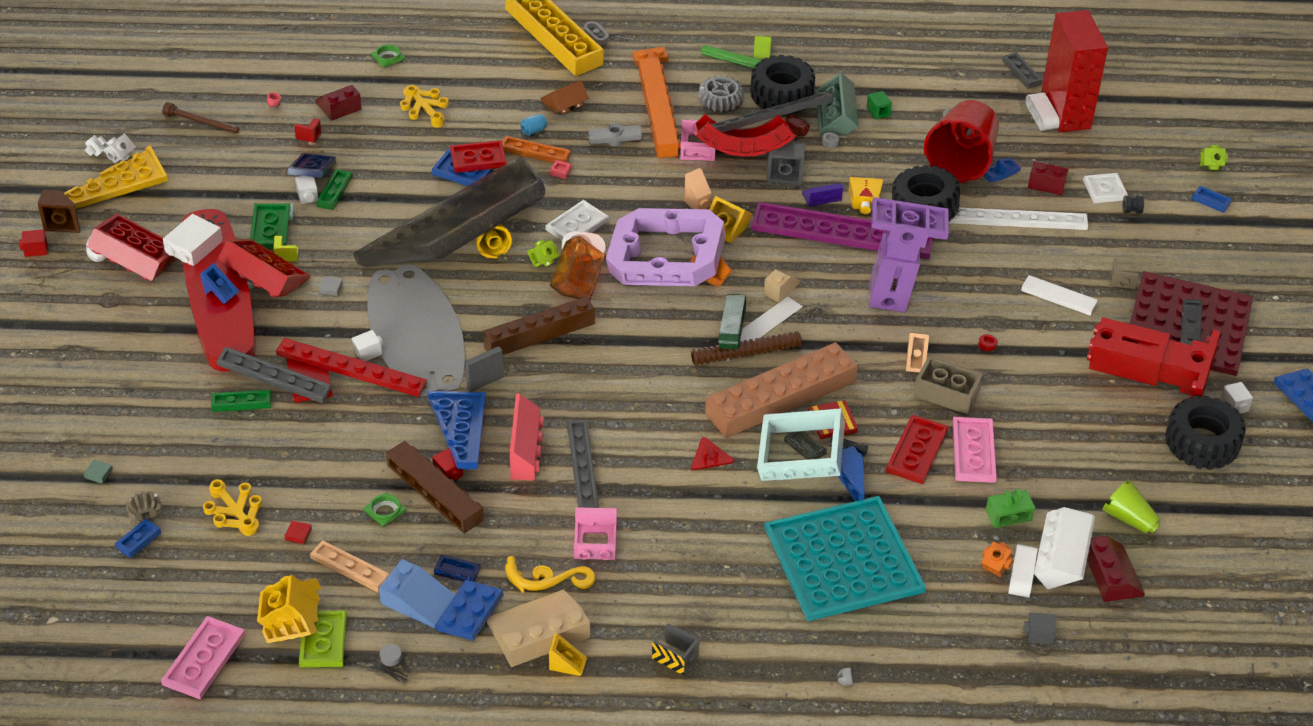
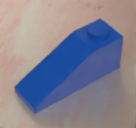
(852, 473)

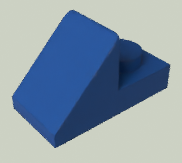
(217, 281)

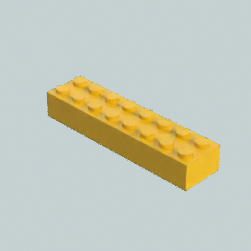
(557, 34)

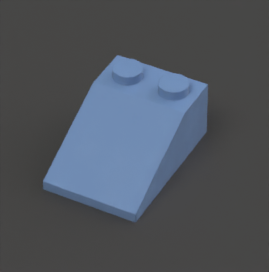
(415, 593)

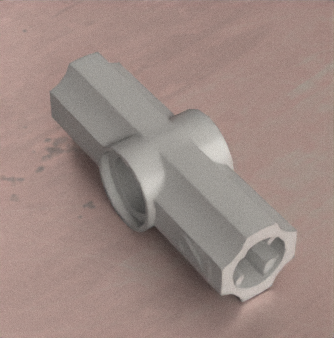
(614, 134)

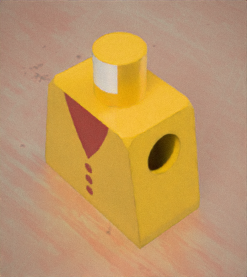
(862, 192)

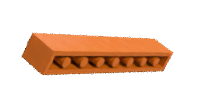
(659, 108)

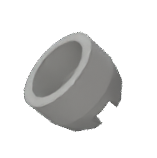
(845, 676)

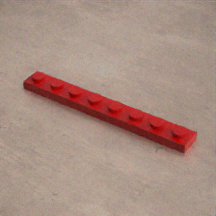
(351, 367)

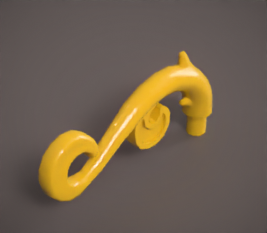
(549, 581)

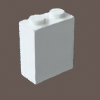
(192, 240)

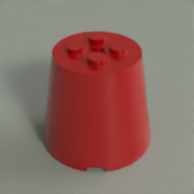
(963, 140)

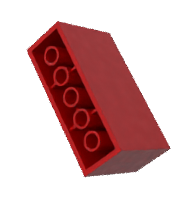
(1074, 69)

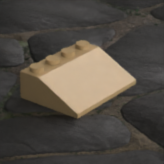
(530, 628)

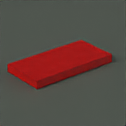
(917, 449)

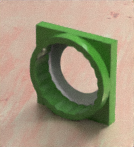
(387, 49)
(384, 499)

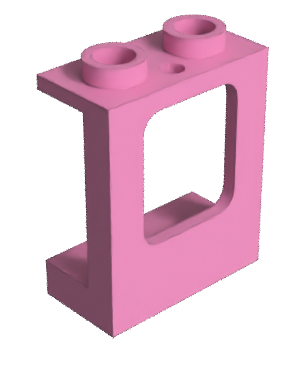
(694, 150)
(595, 522)

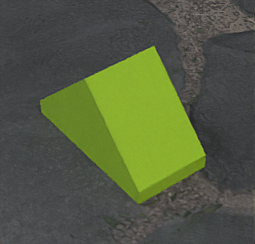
(762, 47)

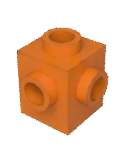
(997, 558)

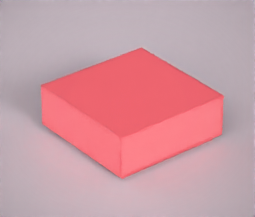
(560, 169)

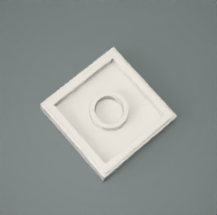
(1105, 187)

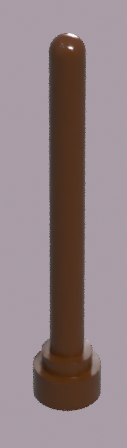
(169, 109)

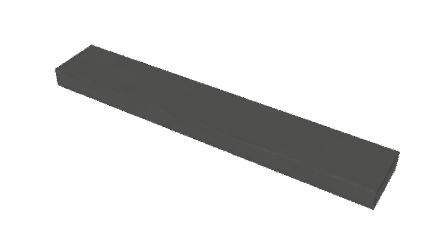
(274, 375)
(582, 464)

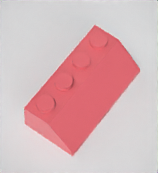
(525, 439)

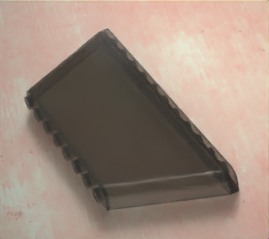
(458, 217)

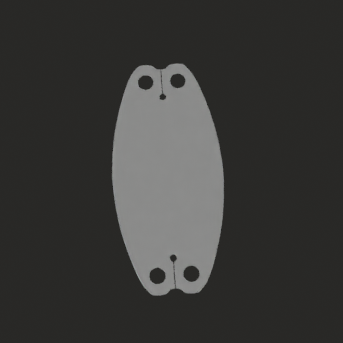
(416, 327)

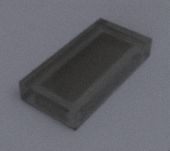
(805, 445)

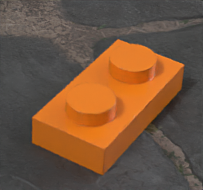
(658, 52)

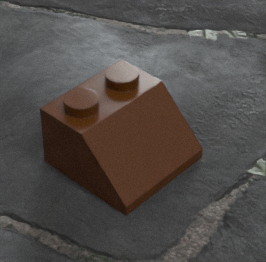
(58, 212)

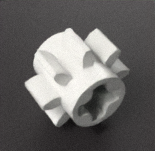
(95, 145)

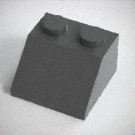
(786, 164)

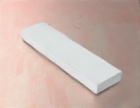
(1059, 295)

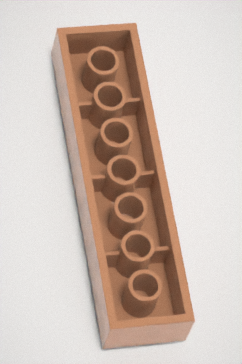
(781, 389)

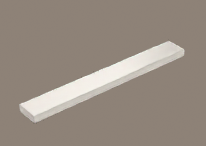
(1021, 218)

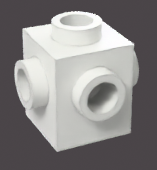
(119, 148)

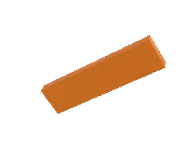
(535, 150)

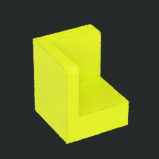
(289, 253)

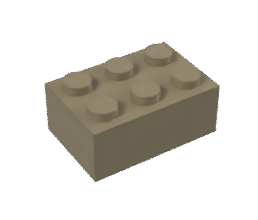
(948, 384)

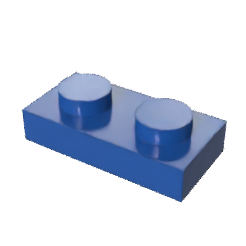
(138, 538)

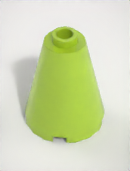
(1132, 508)

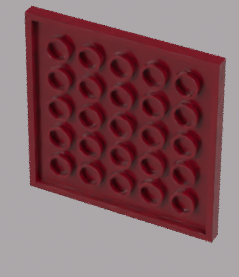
(1160, 309)

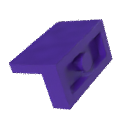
(823, 194)

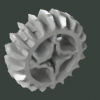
(721, 93)

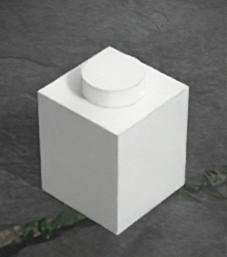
(306, 189)
(367, 345)
(1237, 397)

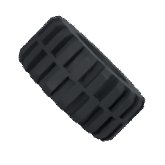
(781, 81)
(936, 183)
(1202, 449)

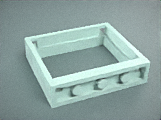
(796, 422)

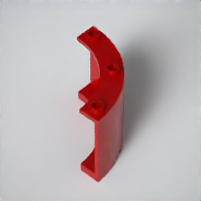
(745, 141)

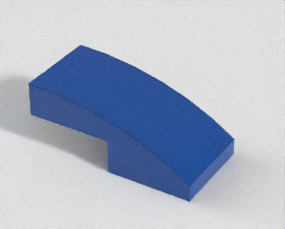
(1003, 169)

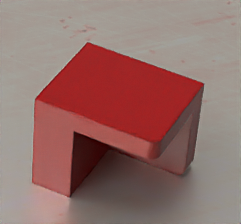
(308, 133)

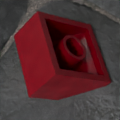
(340, 102)
(1048, 178)

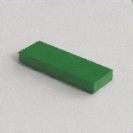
(334, 189)
(241, 400)

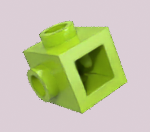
(1207, 157)
(543, 253)

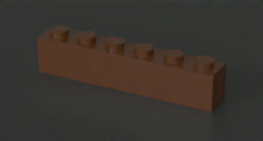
(540, 326)
(435, 486)

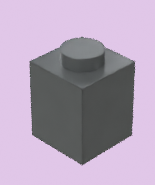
(1040, 628)

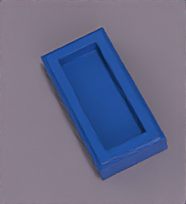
(1211, 199)

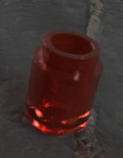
(799, 126)

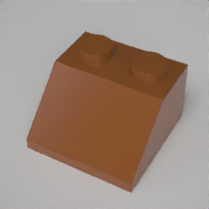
(566, 97)

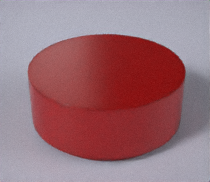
(987, 342)

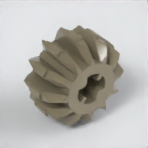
(143, 507)

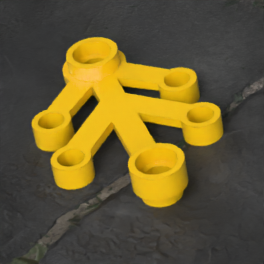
(414, 93)
(247, 524)

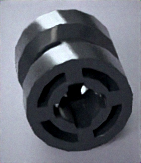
(1133, 204)

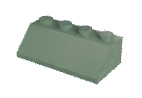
(841, 113)

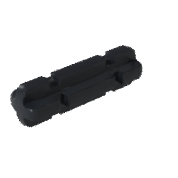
(862, 448)

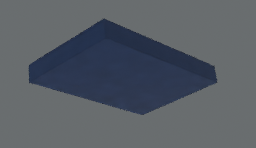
(312, 165)

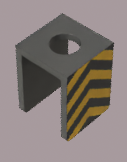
(672, 658)

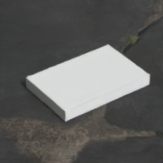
(581, 218)

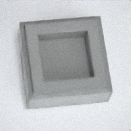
(330, 286)

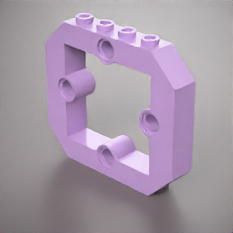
(659, 271)

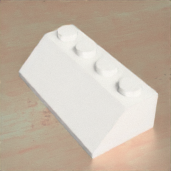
(1064, 547)

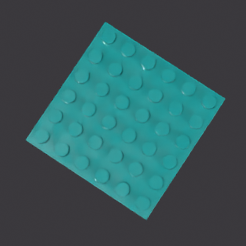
(844, 558)

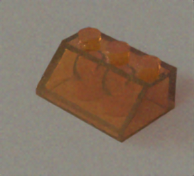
(577, 269)

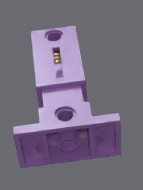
(899, 250)

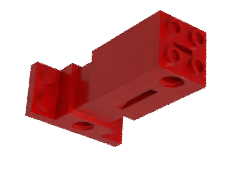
(1151, 356)

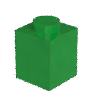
(879, 105)

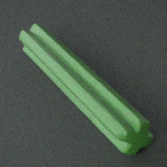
(729, 56)

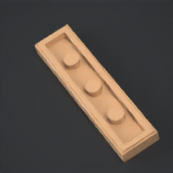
(349, 565)

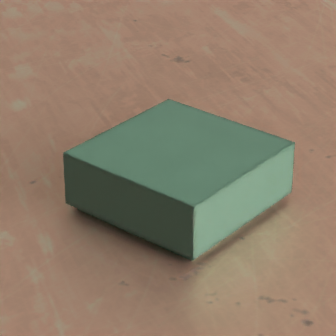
(98, 471)

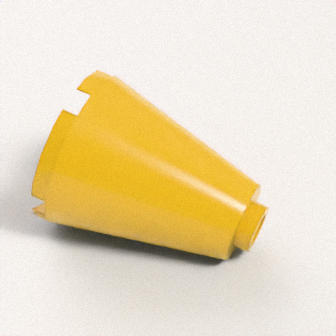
(494, 242)

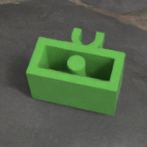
(1010, 508)

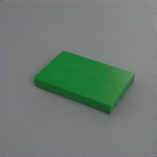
(270, 221)

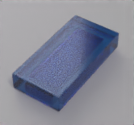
(456, 568)

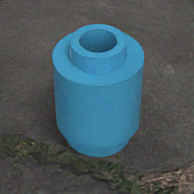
(533, 124)

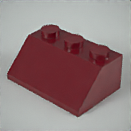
(1113, 570)

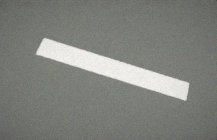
(769, 319)

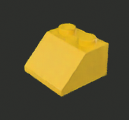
(734, 217)

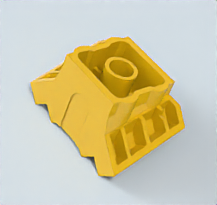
(289, 609)

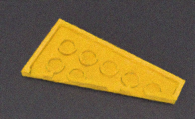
(122, 178)

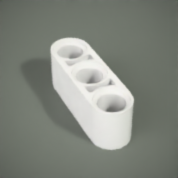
(1042, 111)
(1023, 571)

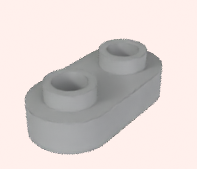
(596, 32)

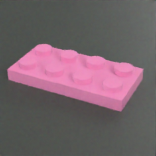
(974, 449)
(203, 657)

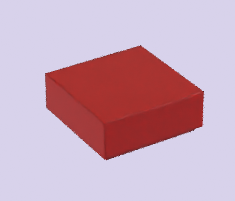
(298, 532)

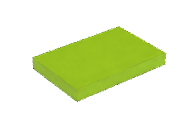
(326, 645)

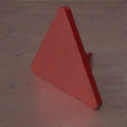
(709, 456)

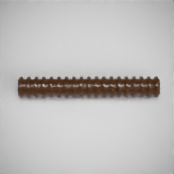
(747, 347)

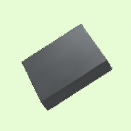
(484, 369)

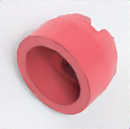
(277, 98)

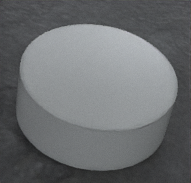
(830, 140)
(390, 655)

